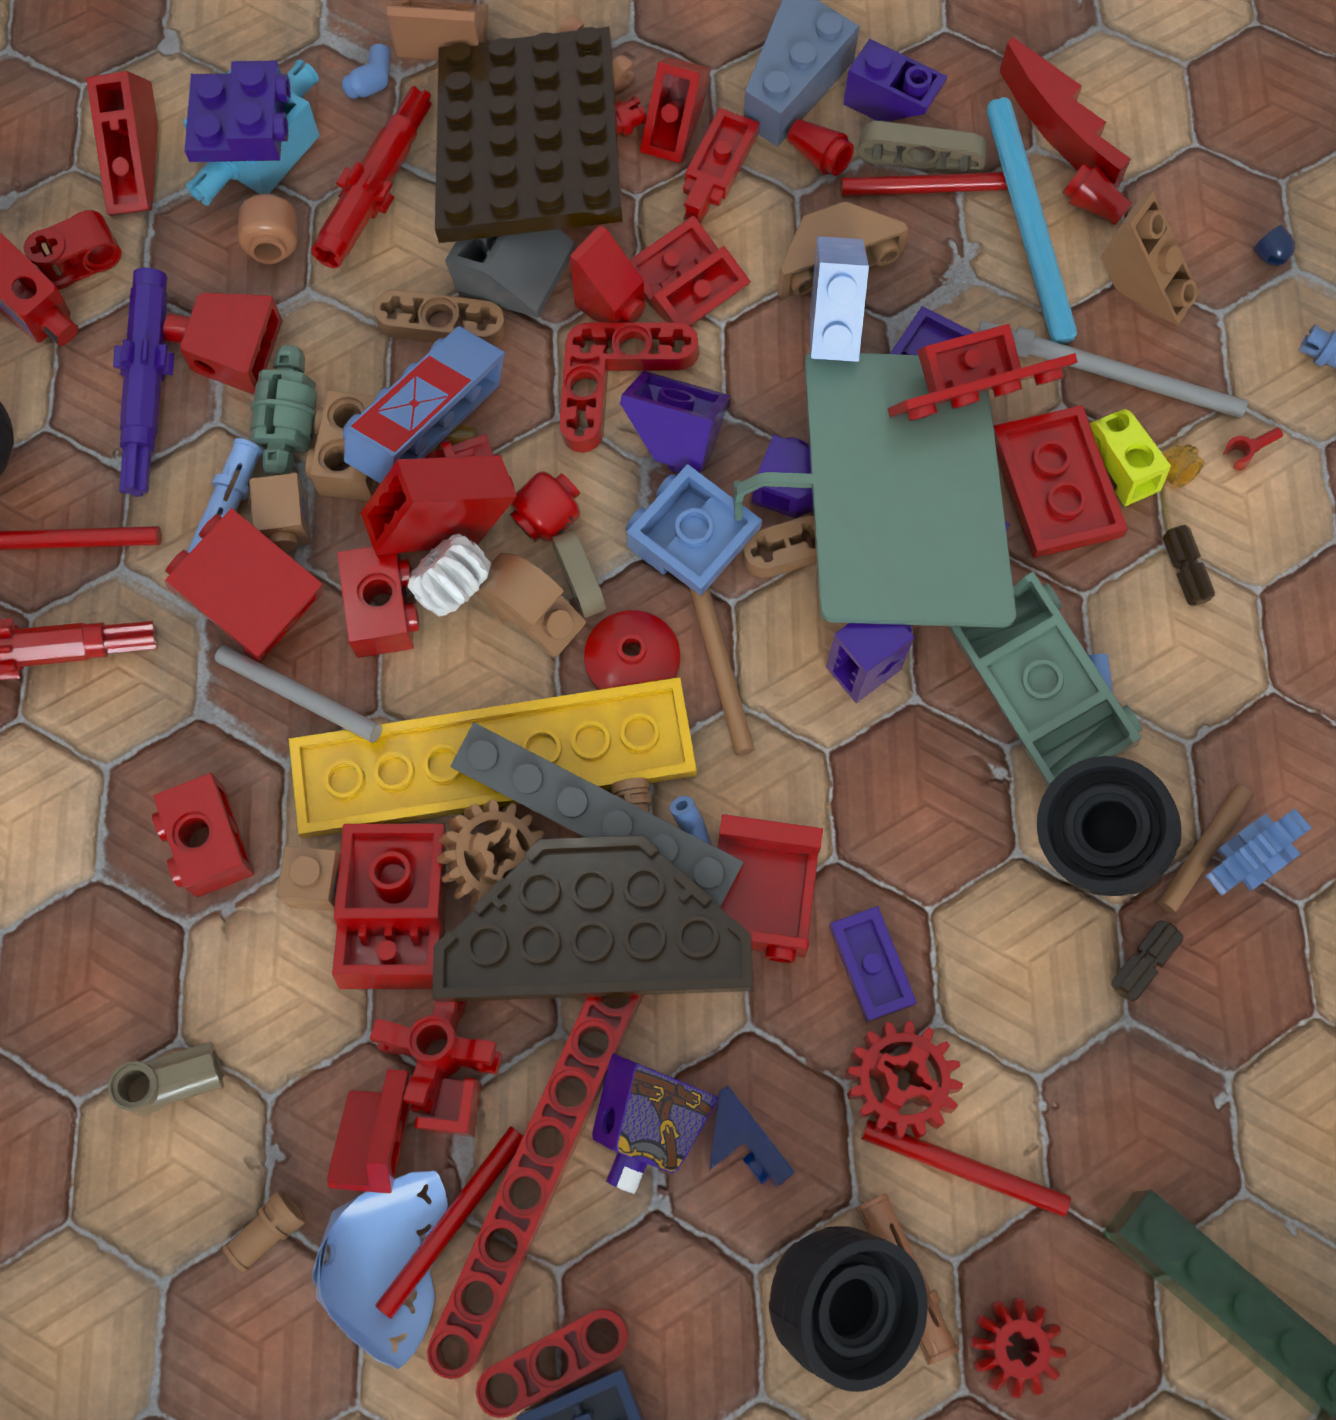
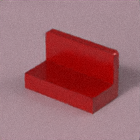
(371, 1137)

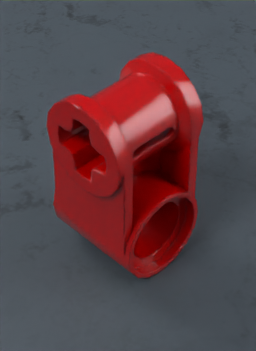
(76, 245)

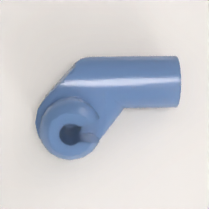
(370, 77)
(689, 818)

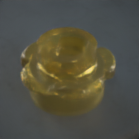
(1184, 464)

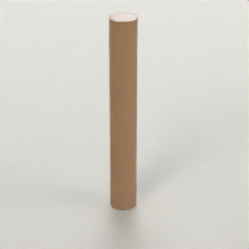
(1205, 849)

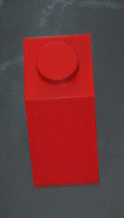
(674, 108)
(606, 281)

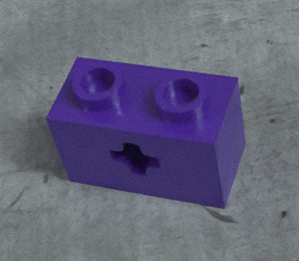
(868, 656)

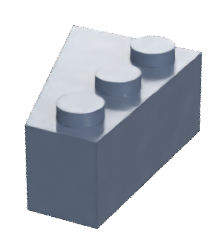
(798, 65)

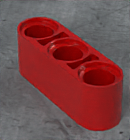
(531, 1380)

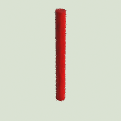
(923, 184)
(80, 537)
(969, 1169)
(449, 1223)

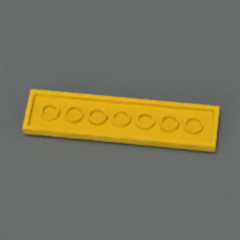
(408, 770)

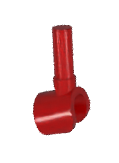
(1251, 446)

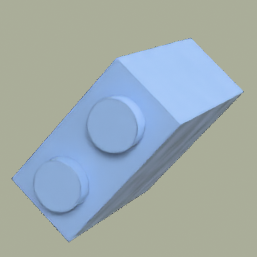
(838, 298)

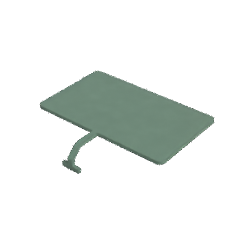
(900, 505)

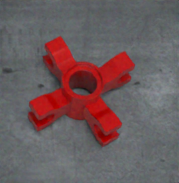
(414, 1041)

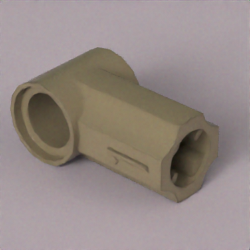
(170, 1078)

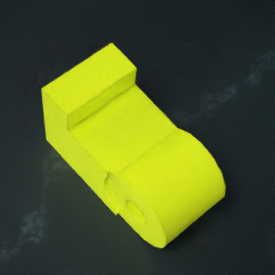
(1130, 456)

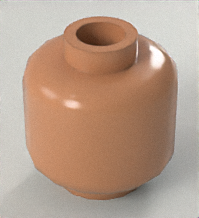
(267, 228)

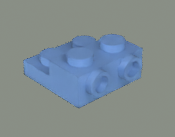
(690, 530)

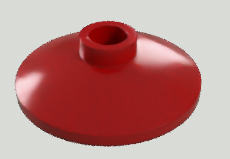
(611, 668)

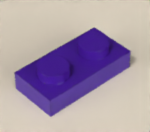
(872, 964)

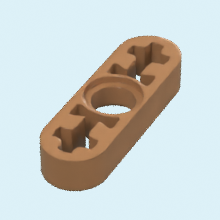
(406, 328)

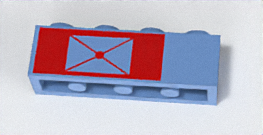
(423, 404)

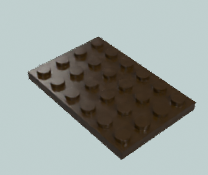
(526, 136)

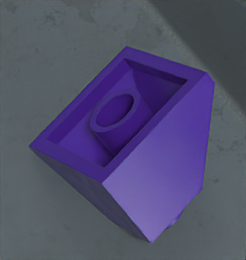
(675, 419)

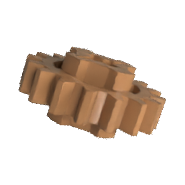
(468, 854)

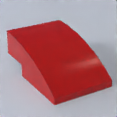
(388, 906)

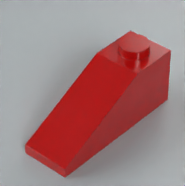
(125, 139)

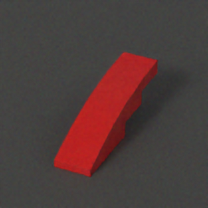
(1052, 106)

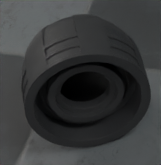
(1109, 826)
(849, 1307)

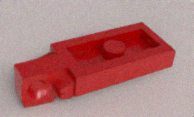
(718, 161)

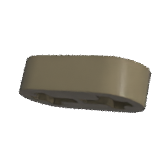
(578, 574)

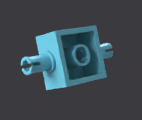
(265, 175)

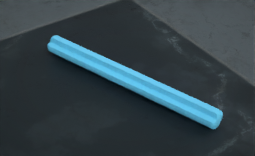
(1031, 221)

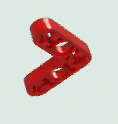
(598, 362)

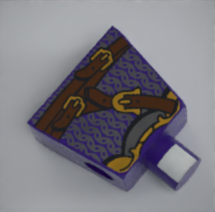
(647, 1120)

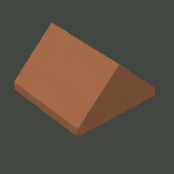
(427, 25)

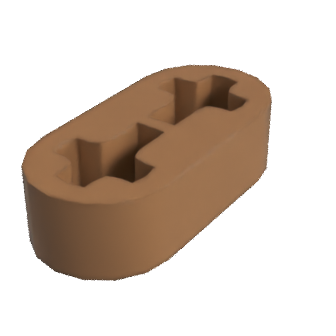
(779, 537)

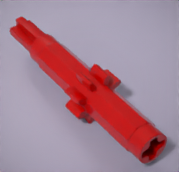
(368, 183)
(68, 643)

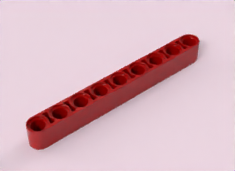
(527, 1163)

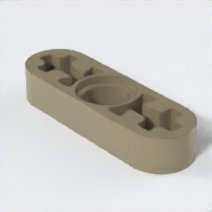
(950, 149)

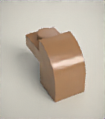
(533, 600)

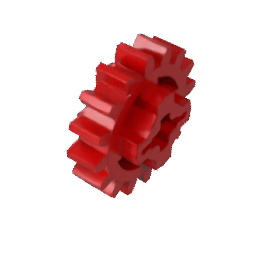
(922, 1088)

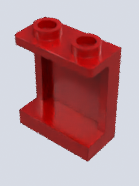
(243, 583)
(774, 884)

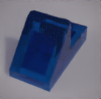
(736, 1128)

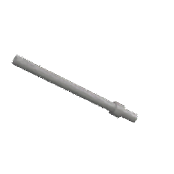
(1028, 343)

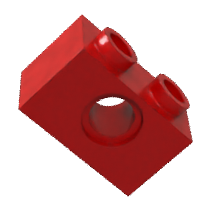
(377, 628)
(222, 856)

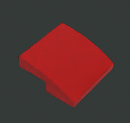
(688, 274)

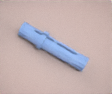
(242, 459)

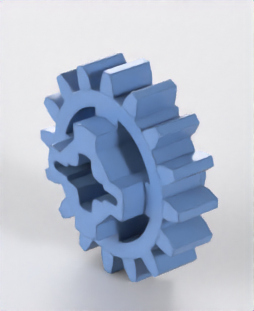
(1258, 852)

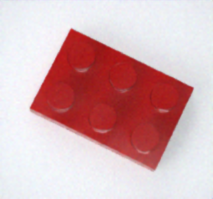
(1058, 481)

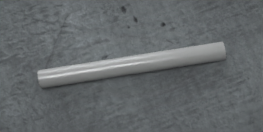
(298, 693)

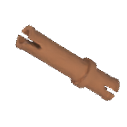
(881, 1221)

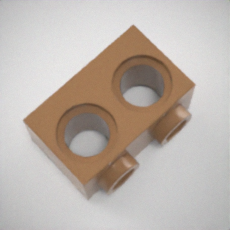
(330, 449)

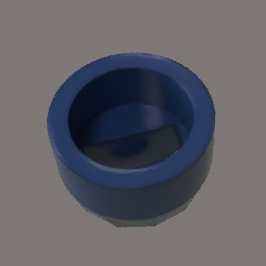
(1275, 246)

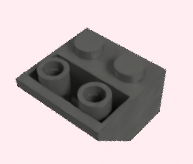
(511, 269)

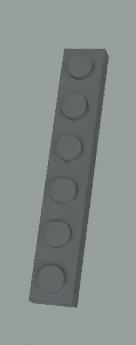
(588, 808)

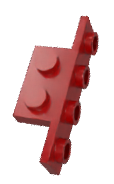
(973, 364)

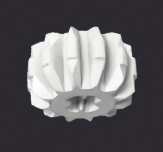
(449, 575)

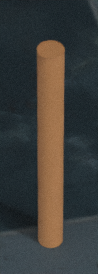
(722, 672)

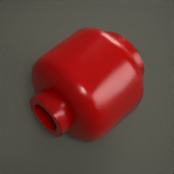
(545, 506)

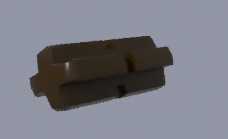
(1193, 574)
(1140, 969)

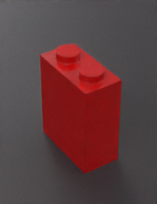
(435, 499)

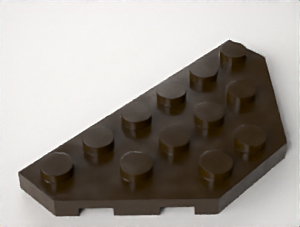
(592, 925)

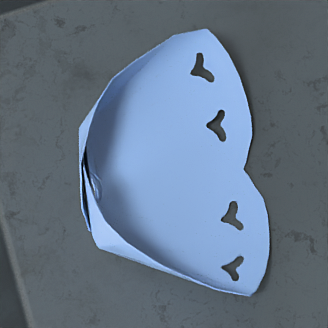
(368, 1249)

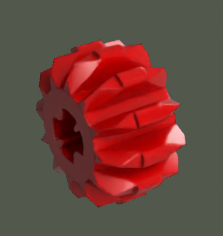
(1009, 1368)

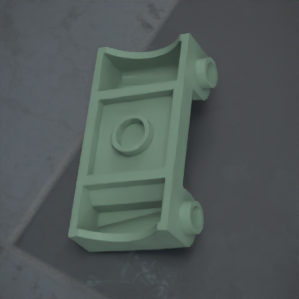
(1048, 684)

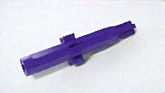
(144, 365)

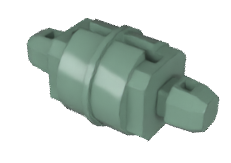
(283, 410)

